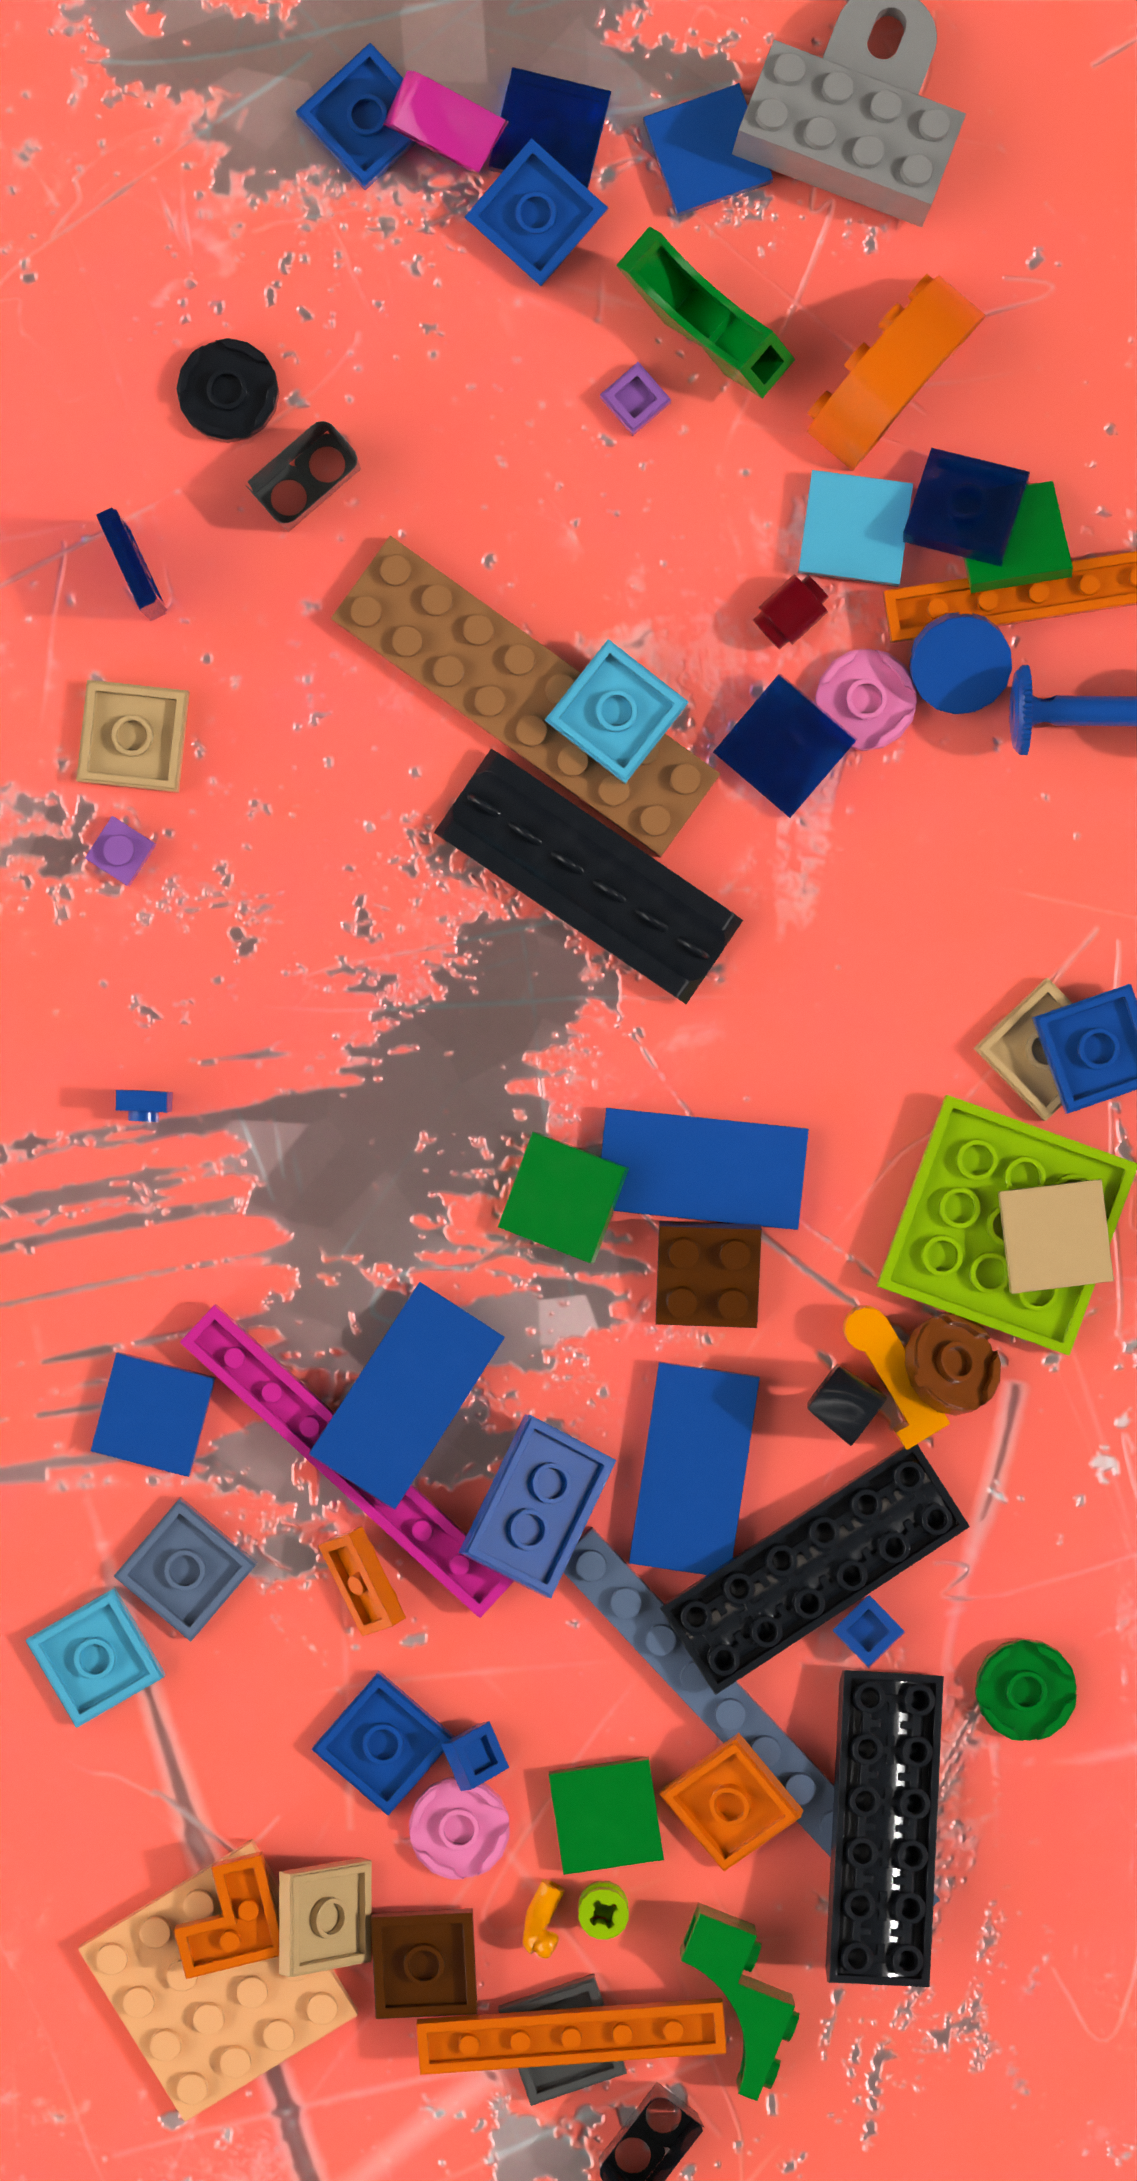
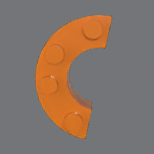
(893, 369)

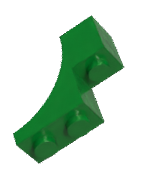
(701, 313)
(721, 1950)

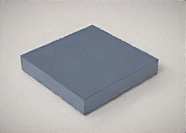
(185, 1569)

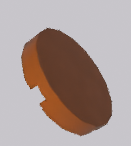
(952, 1364)

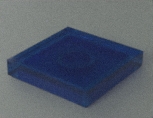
(556, 114)
(966, 506)
(132, 563)
(785, 745)

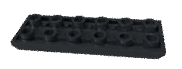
(588, 876)
(814, 1567)
(884, 1829)

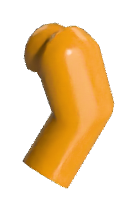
(537, 1918)

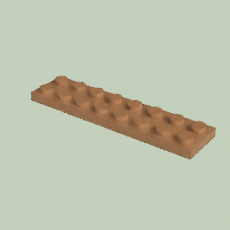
(509, 688)

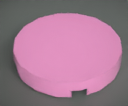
(868, 696)
(459, 1830)

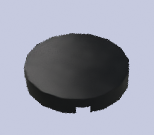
(228, 390)

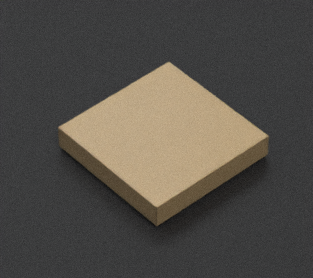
(133, 736)
(1017, 1053)
(1055, 1236)
(325, 1917)

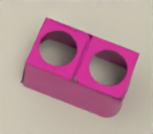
(444, 121)

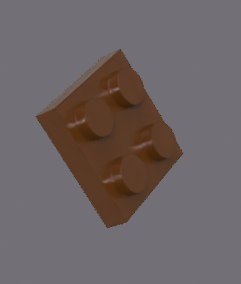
(708, 1274)
(424, 1963)

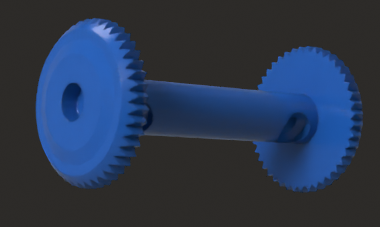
(1062, 710)

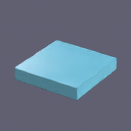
(855, 528)
(616, 711)
(95, 1657)

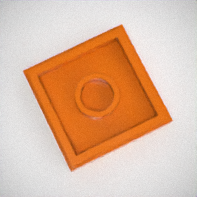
(731, 1802)

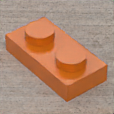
(362, 1581)

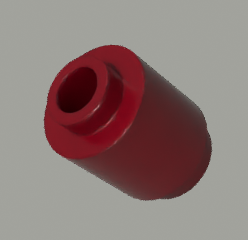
(791, 611)

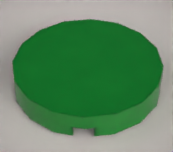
(1026, 1690)

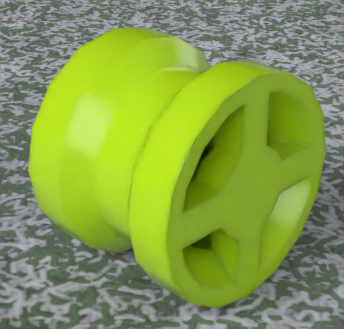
(598, 1900)

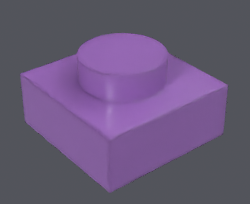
(120, 851)

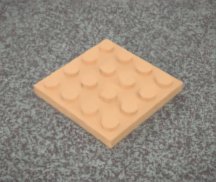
(215, 2028)

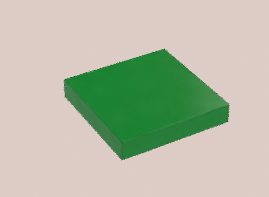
(1036, 547)
(563, 1197)
(606, 1815)

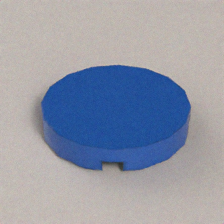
(960, 663)

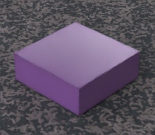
(635, 398)

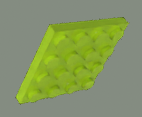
(951, 1227)

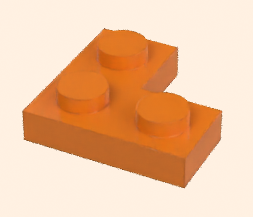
(244, 1930)

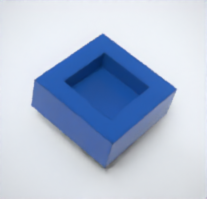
(144, 1105)
(868, 1631)
(475, 1756)

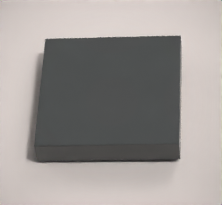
(554, 2081)

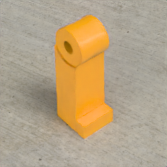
(872, 1334)

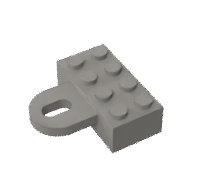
(854, 117)

